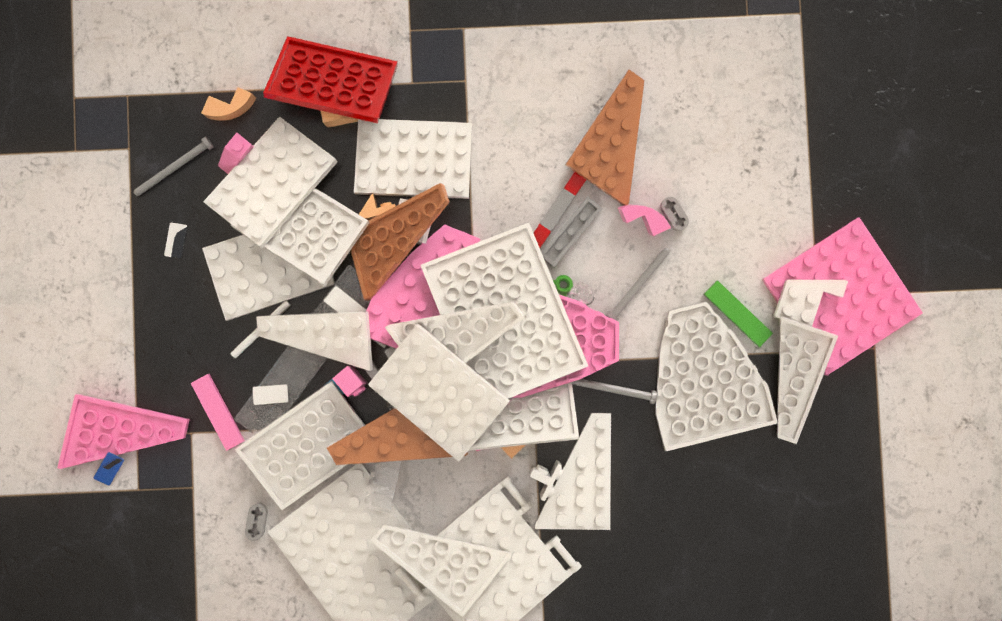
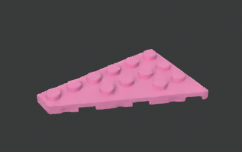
(116, 428)

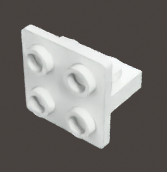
(542, 474)

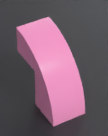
(652, 219)

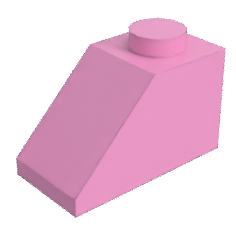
(234, 153)

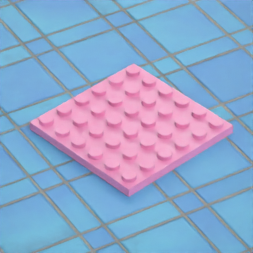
(874, 297)

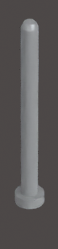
(206, 143)
(637, 286)
(617, 389)

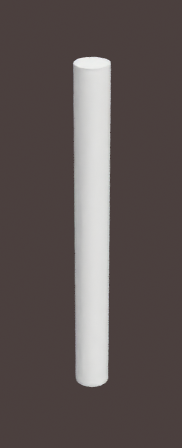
(254, 335)

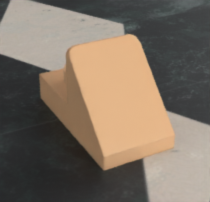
(371, 210)

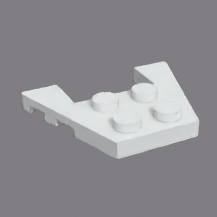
(802, 298)

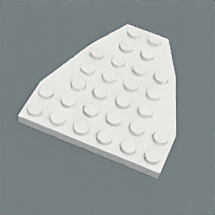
(706, 381)

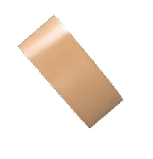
(221, 111)

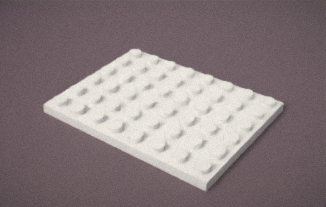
(501, 272)
(338, 561)

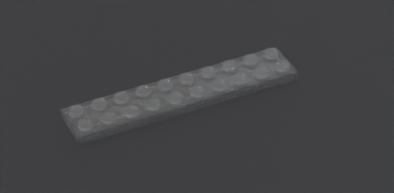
(295, 366)

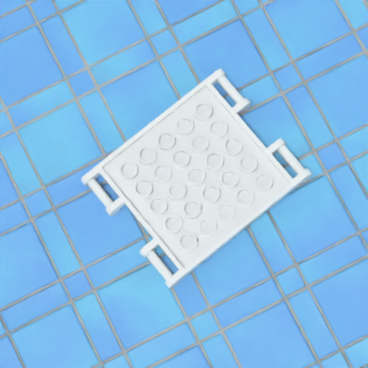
(528, 573)

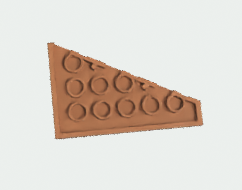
(609, 145)

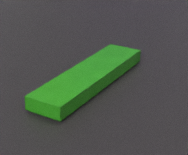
(738, 313)

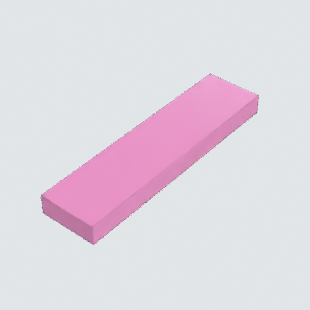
(217, 412)

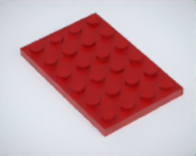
(331, 79)

